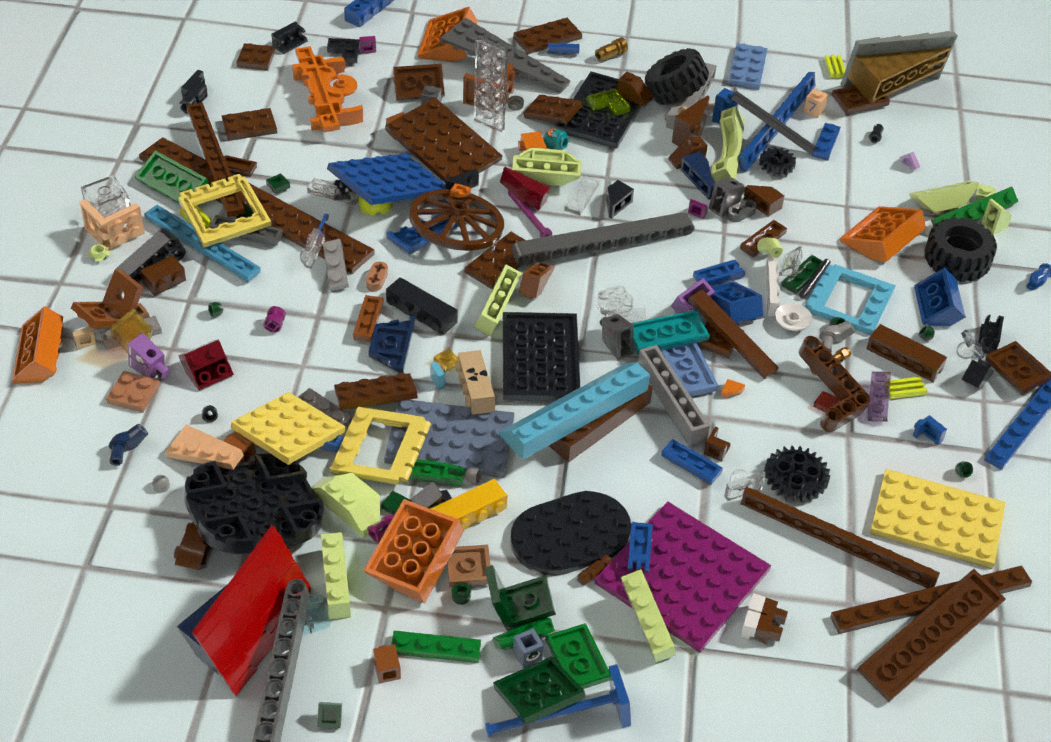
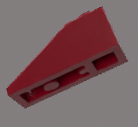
(524, 188)

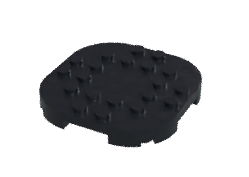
(241, 503)

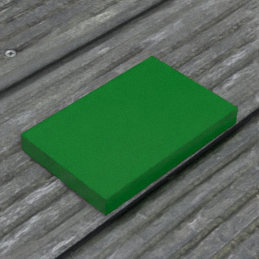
(578, 655)

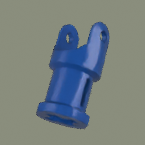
(1039, 277)

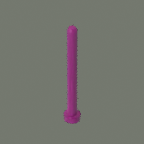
(544, 232)

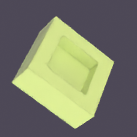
(984, 191)

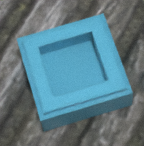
(437, 375)

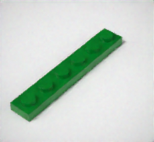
(977, 209)

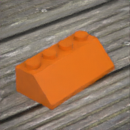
(38, 347)

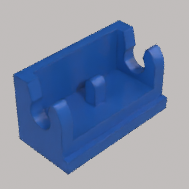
(722, 102)

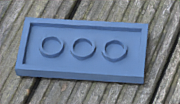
(747, 66)
(691, 369)

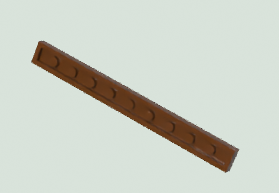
(213, 156)
(840, 538)
(918, 601)

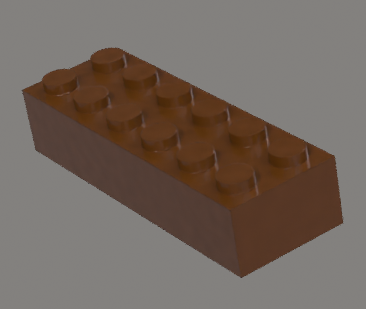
(586, 436)

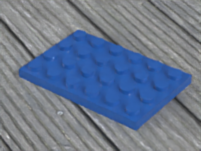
(385, 178)

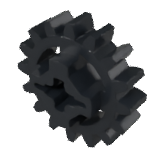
(777, 161)

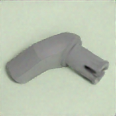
(836, 334)

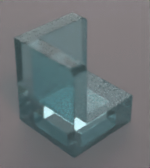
(316, 615)

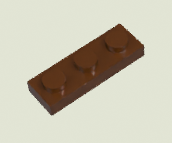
(771, 230)

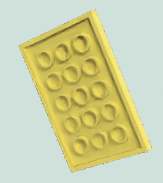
(938, 518)

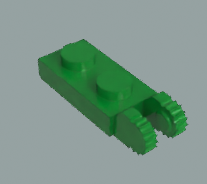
(437, 472)

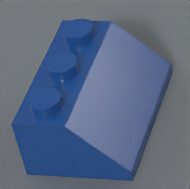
(939, 299)

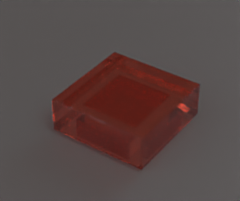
(825, 401)

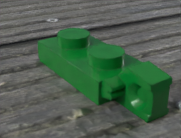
(505, 640)

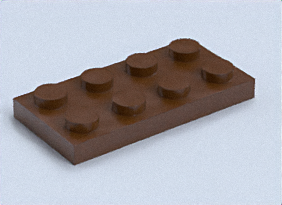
(538, 37)
(490, 264)
(375, 391)

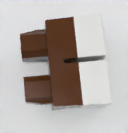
(759, 619)

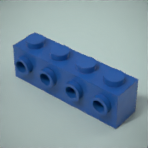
(361, 11)

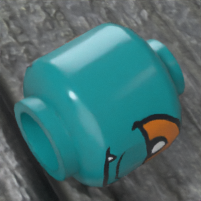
(556, 139)

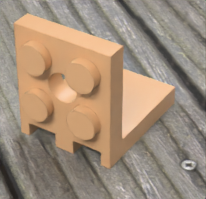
(110, 230)

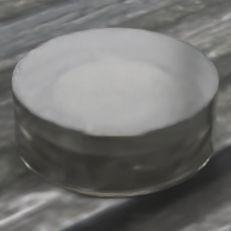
(515, 102)

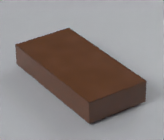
(240, 166)

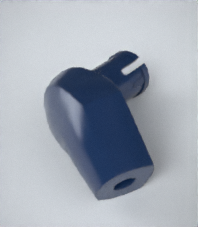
(125, 442)

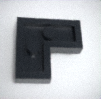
(348, 48)

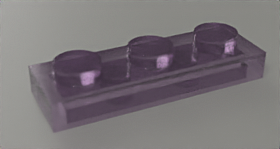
(880, 396)

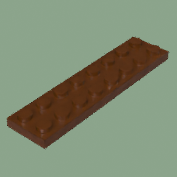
(930, 635)

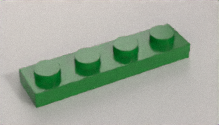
(437, 646)

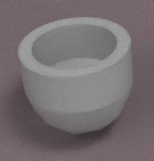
(473, 475)
(160, 483)

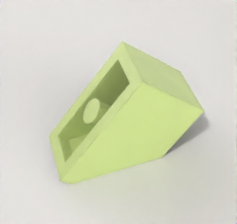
(996, 217)

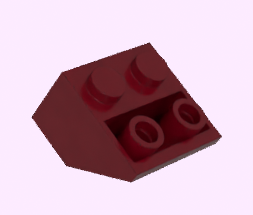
(206, 364)

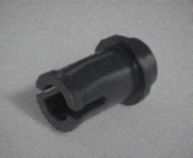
(875, 136)

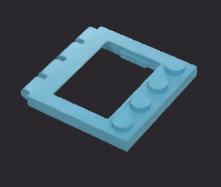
(873, 309)

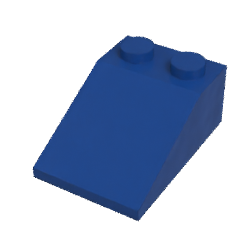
(738, 301)

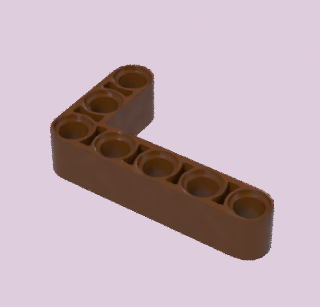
(851, 394)

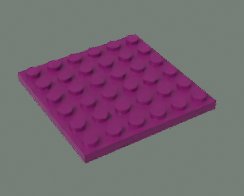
(692, 575)

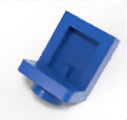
(931, 428)

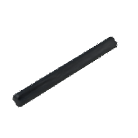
(773, 122)

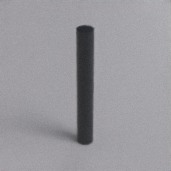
(803, 294)

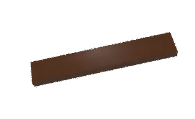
(733, 334)

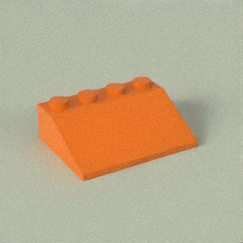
(436, 28)
(885, 232)
(414, 550)

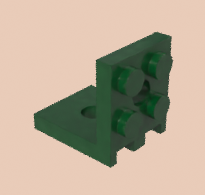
(510, 601)

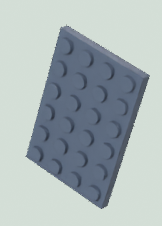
(456, 436)

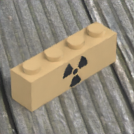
(475, 382)

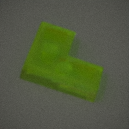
(608, 98)

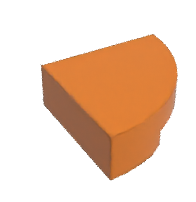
(459, 191)
(732, 388)

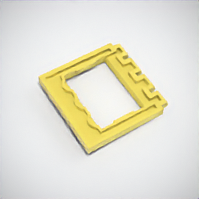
(225, 231)
(405, 457)

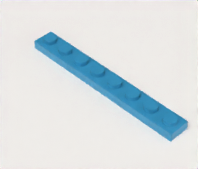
(218, 252)

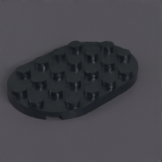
(570, 532)

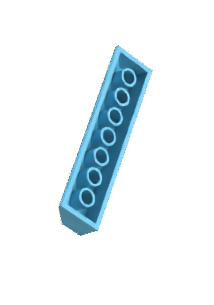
(576, 409)

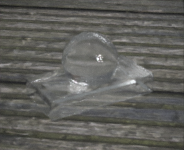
(969, 347)
(740, 480)

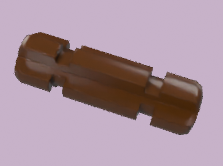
(593, 570)

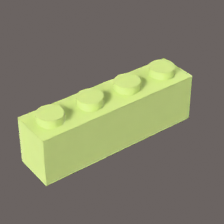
(497, 300)
(335, 576)
(648, 616)

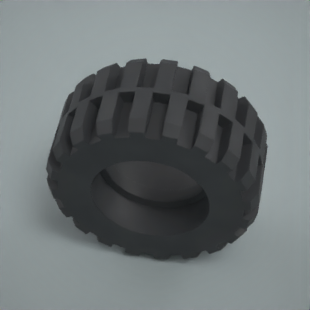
(676, 76)
(963, 234)

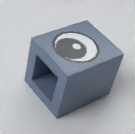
(528, 648)

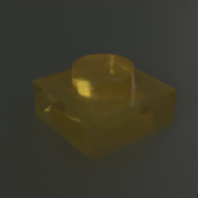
(446, 360)

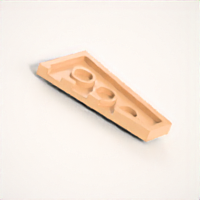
(201, 448)

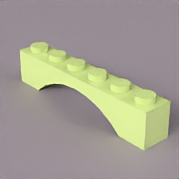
(732, 131)

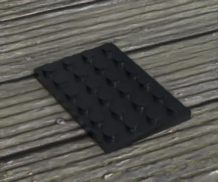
(600, 124)
(540, 355)

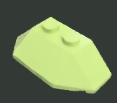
(548, 166)
(945, 197)
(350, 500)

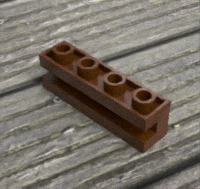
(906, 353)

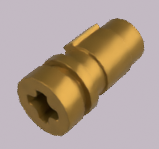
(614, 48)

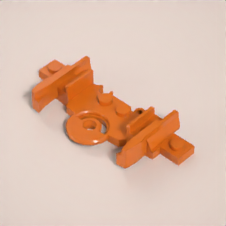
(327, 99)

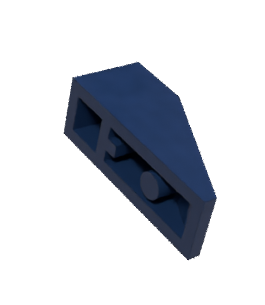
(698, 171)

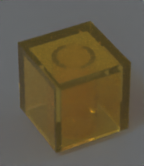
(129, 328)

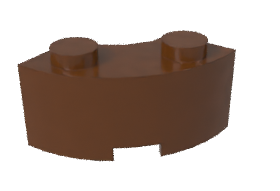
(193, 551)

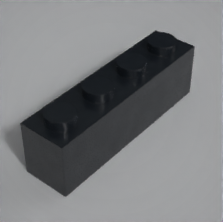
(422, 305)

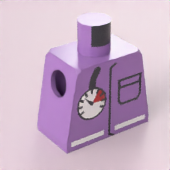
(146, 358)

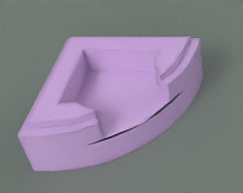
(911, 160)

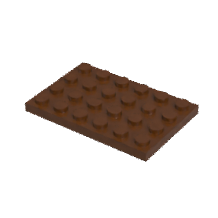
(442, 140)

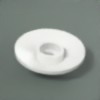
(793, 317)

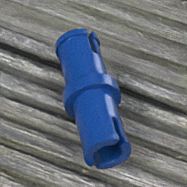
(563, 48)

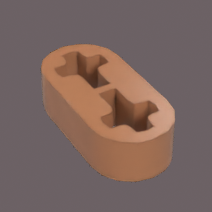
(373, 275)

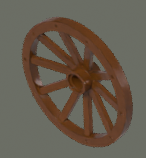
(457, 214)

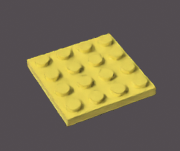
(287, 427)

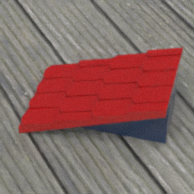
(242, 619)

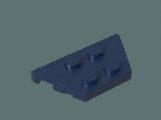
(392, 342)

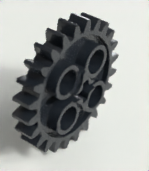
(797, 473)

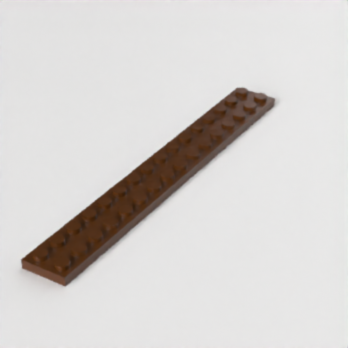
(294, 222)

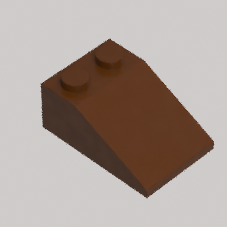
(690, 121)

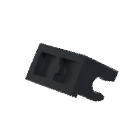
(288, 37)
(990, 334)

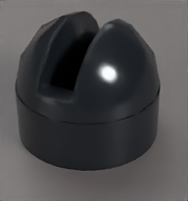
(206, 416)

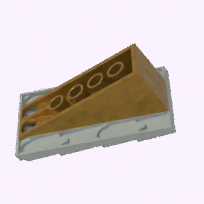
(891, 63)

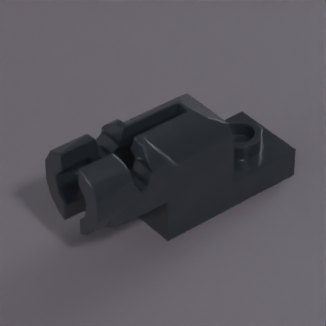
(193, 91)

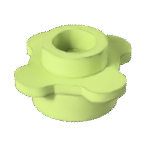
(99, 252)

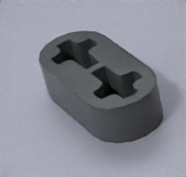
(741, 210)

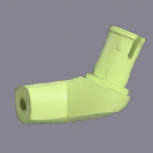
(770, 246)

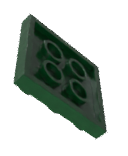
(539, 690)

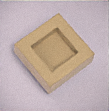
(84, 338)

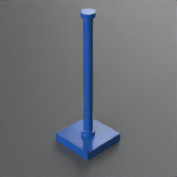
(616, 696)

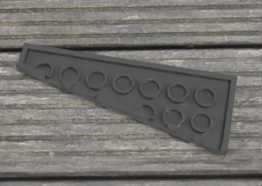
(465, 36)

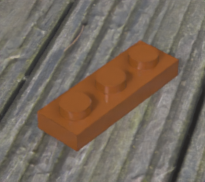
(368, 318)

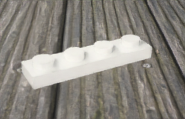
(772, 288)

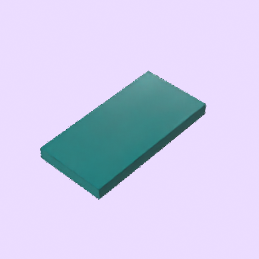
(670, 331)

